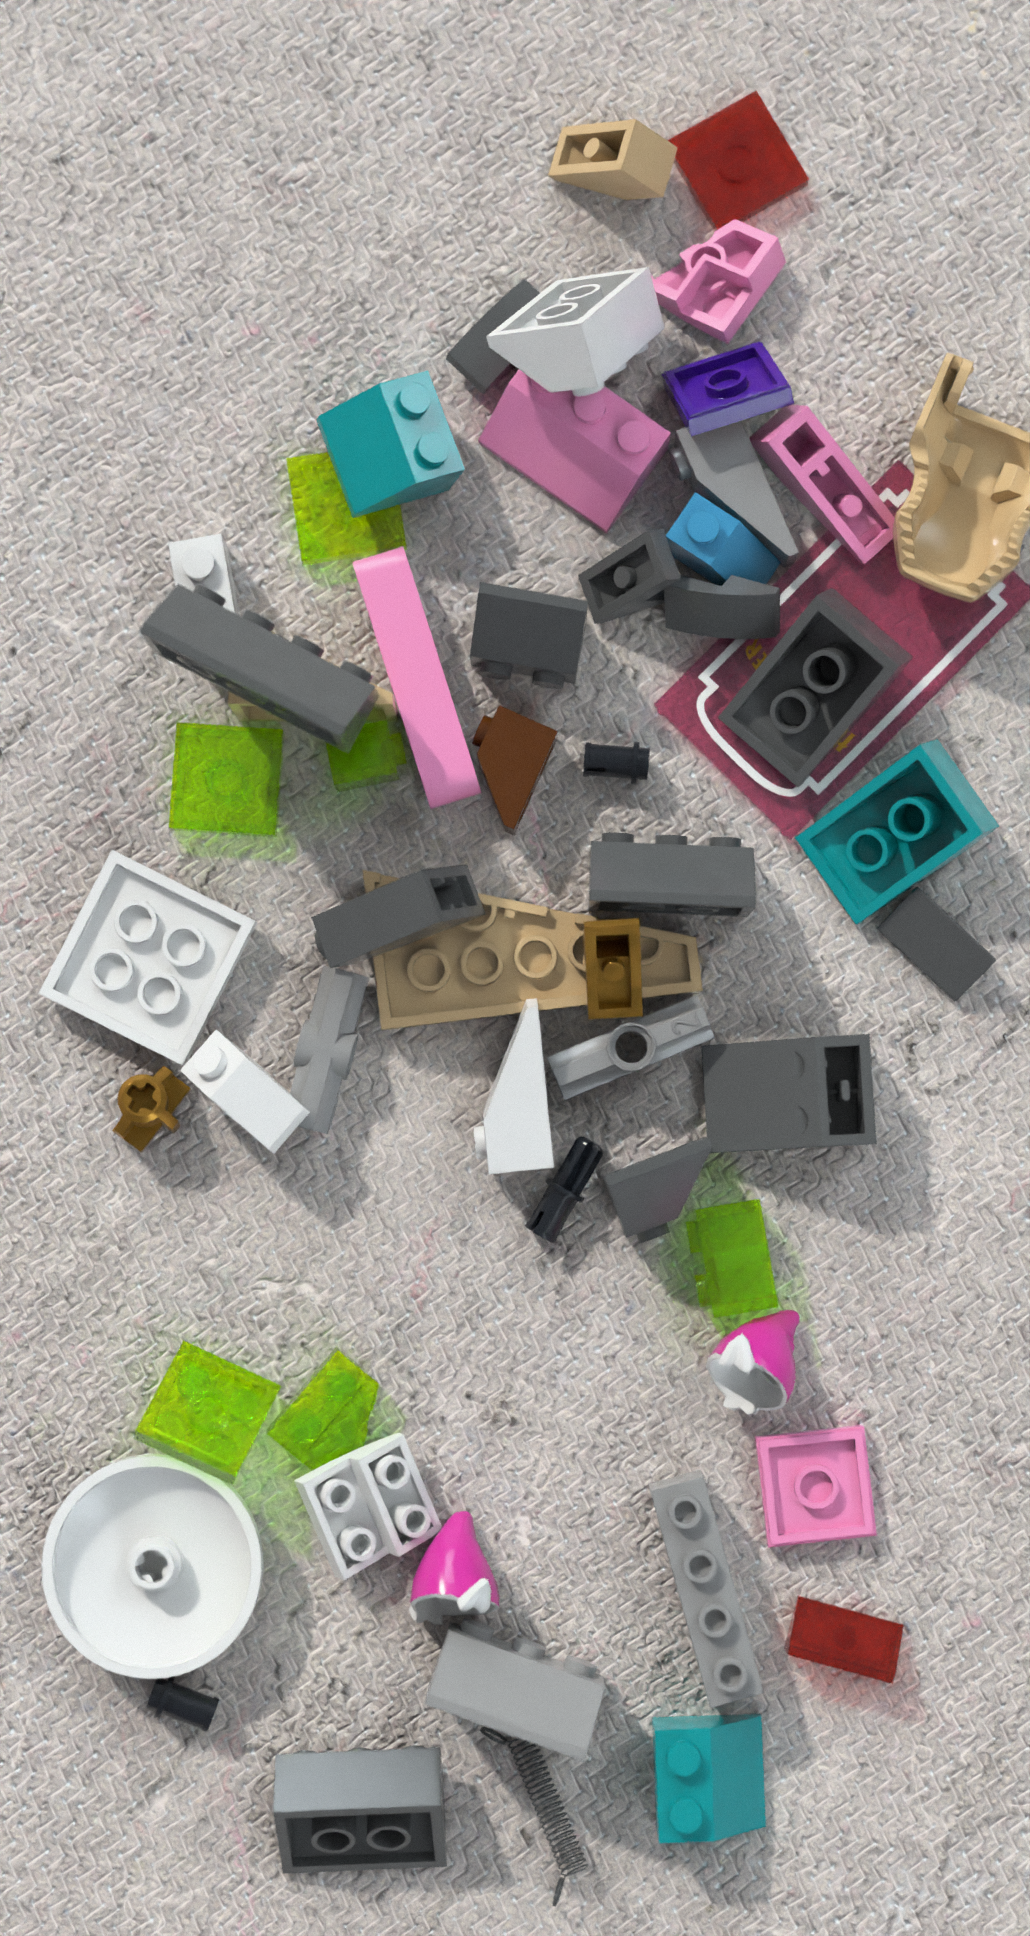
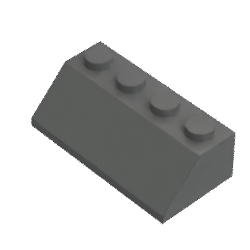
(261, 666)

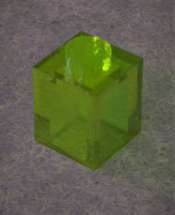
(370, 760)

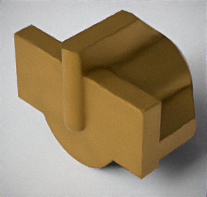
(149, 1105)

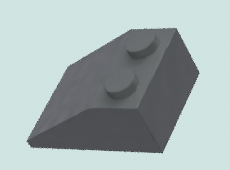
(814, 686)

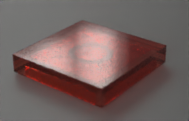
(737, 162)

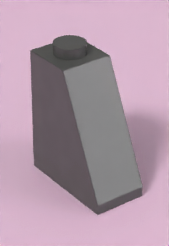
(397, 915)

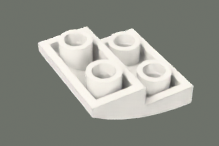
(368, 1505)

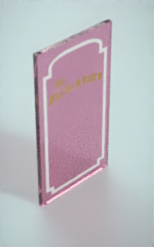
(929, 625)

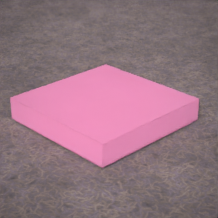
(815, 1486)

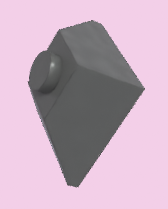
(655, 1189)

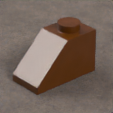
(512, 761)

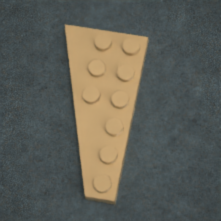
(510, 957)

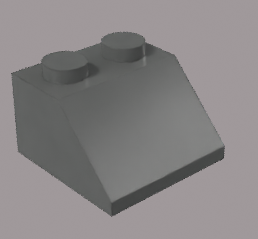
(528, 635)

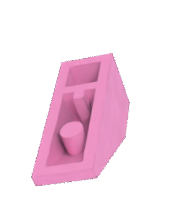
(824, 480)

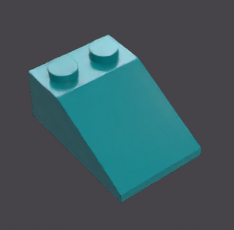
(897, 830)

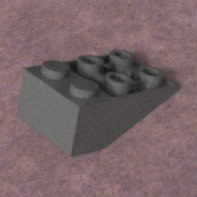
(789, 1093)

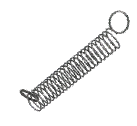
(561, 1880)

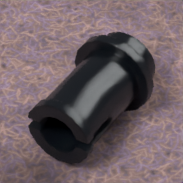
(616, 761)
(182, 1703)

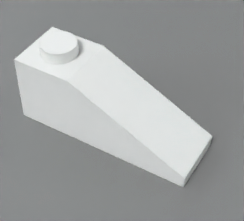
(516, 1112)

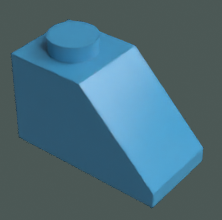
(718, 544)

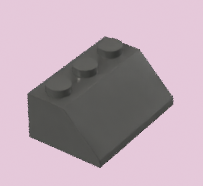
(671, 876)
(360, 1809)

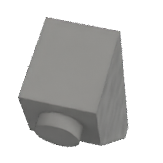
(728, 474)

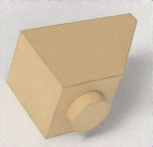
(614, 159)

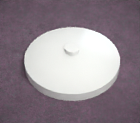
(152, 1567)

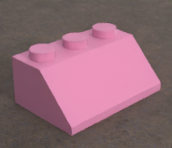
(577, 448)

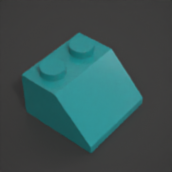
(391, 445)
(708, 1777)

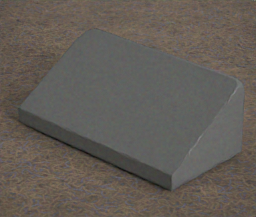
(936, 944)

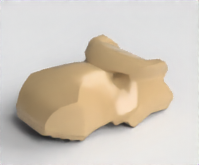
(967, 494)

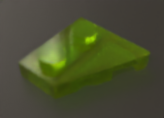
(328, 1412)

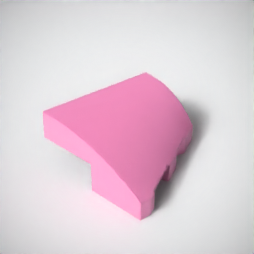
(721, 279)

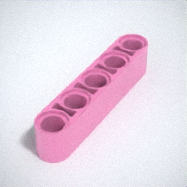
(417, 677)

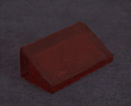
(844, 1639)

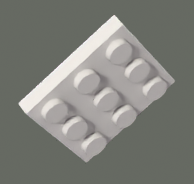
(148, 957)

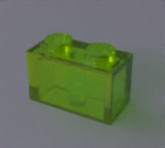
(733, 1258)

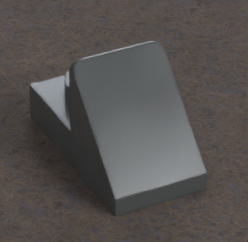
(630, 577)

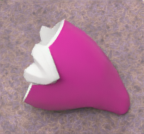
(756, 1363)
(453, 1575)

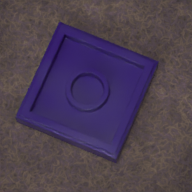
(727, 388)

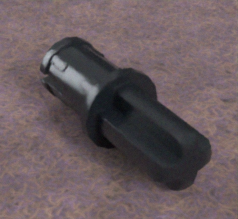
(565, 1189)

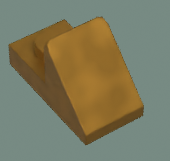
(613, 968)

